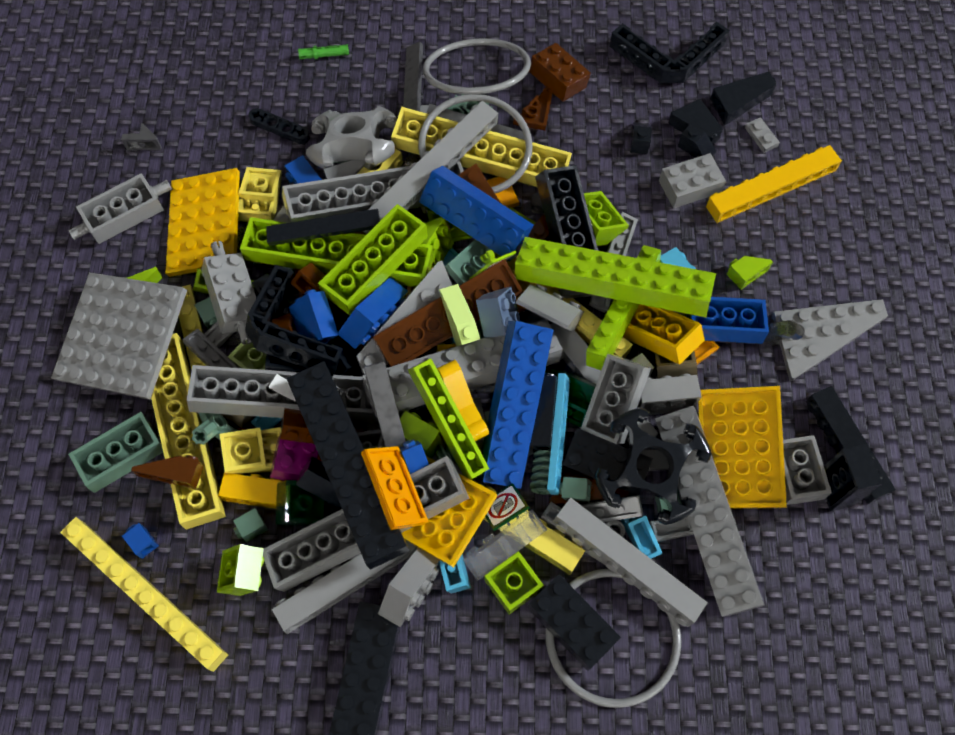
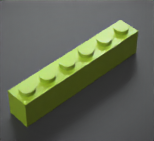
(448, 419)

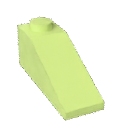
(459, 315)

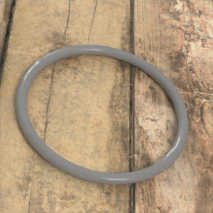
(476, 90)
(497, 102)
(610, 702)

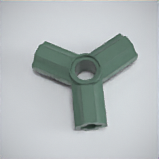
(211, 427)

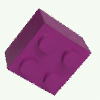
(291, 458)

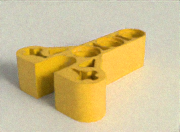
(458, 389)

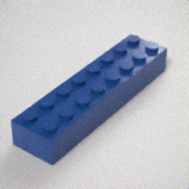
(515, 403)

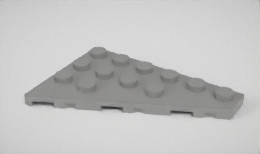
(422, 295)
(826, 331)

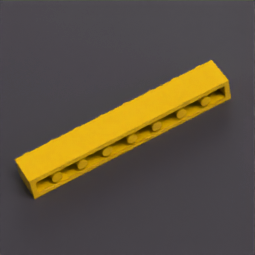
(773, 183)

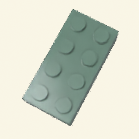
(116, 452)

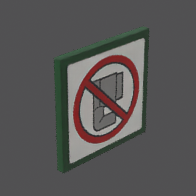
(506, 507)

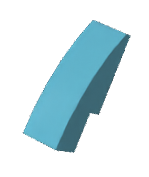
(642, 535)

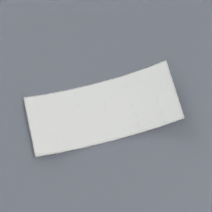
(282, 387)

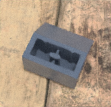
(496, 310)

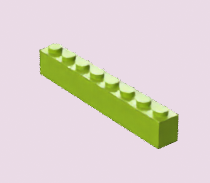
(615, 321)

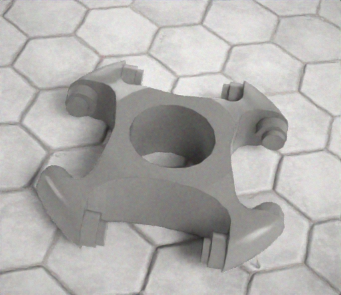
(352, 137)

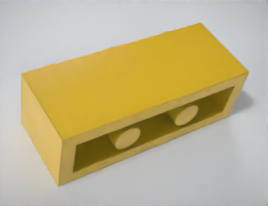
(249, 490)

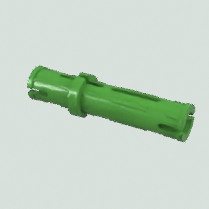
(319, 52)

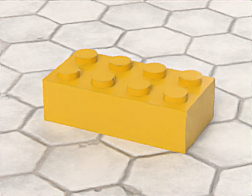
(664, 332)

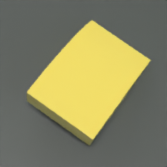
(259, 194)
(249, 450)

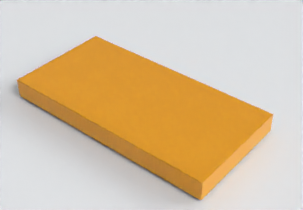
(394, 487)

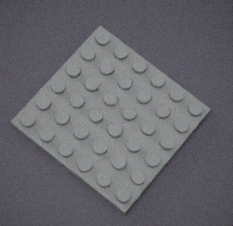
(119, 335)

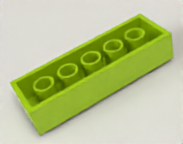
(374, 259)

